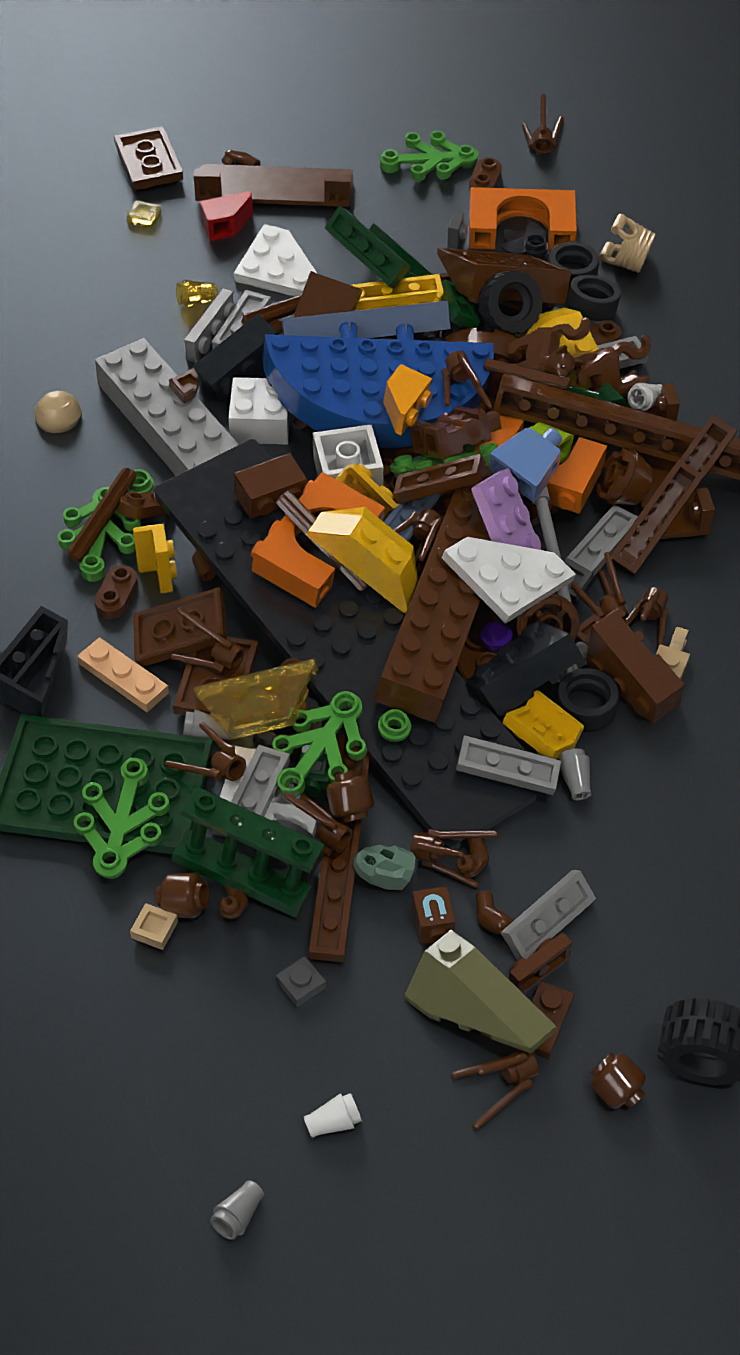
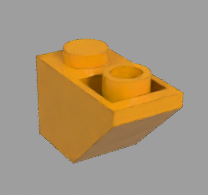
(405, 396)

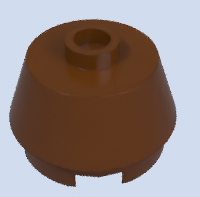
(626, 478)
(552, 611)

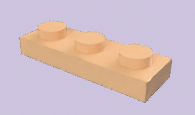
(123, 674)

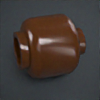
(349, 796)
(183, 894)
(618, 1081)

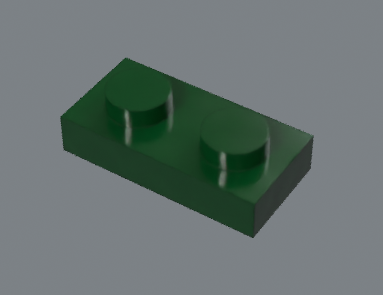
(461, 311)

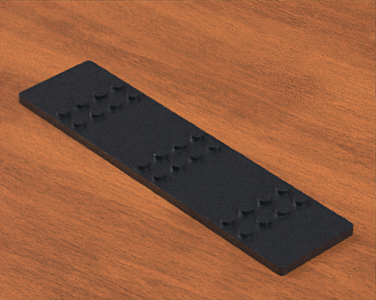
(351, 643)

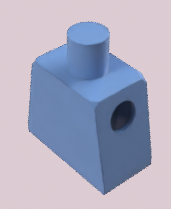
(530, 459)

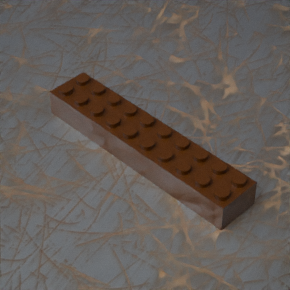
(435, 621)

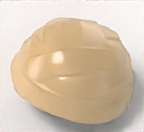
(57, 412)

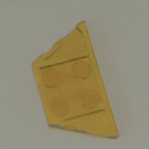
(258, 699)

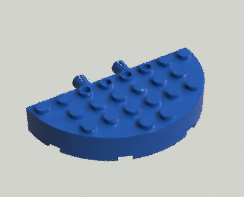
(344, 378)

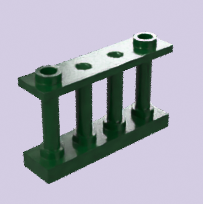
(374, 248)
(238, 870)

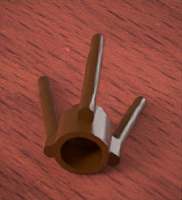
(542, 138)
(460, 370)
(424, 528)
(612, 599)
(652, 607)
(224, 651)
(223, 762)
(330, 831)
(430, 848)
(515, 1067)

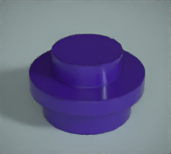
(495, 635)

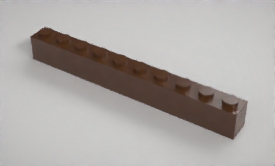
(605, 422)

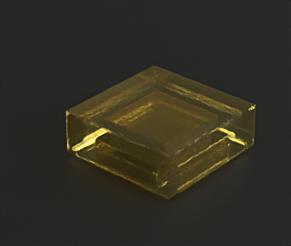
(143, 214)

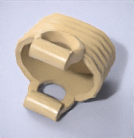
(633, 248)

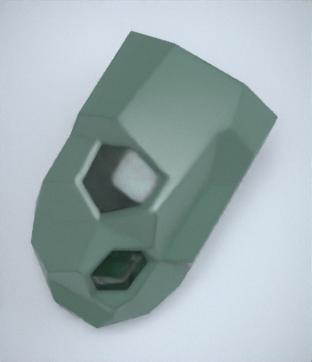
(385, 866)

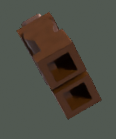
(453, 431)

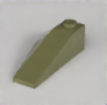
(466, 988)

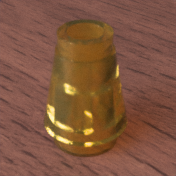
(195, 292)

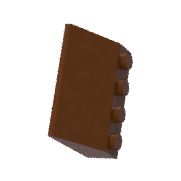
(472, 268)

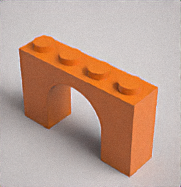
(492, 205)
(574, 477)
(282, 558)

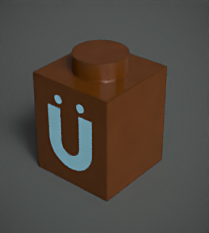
(432, 914)

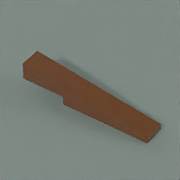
(673, 494)

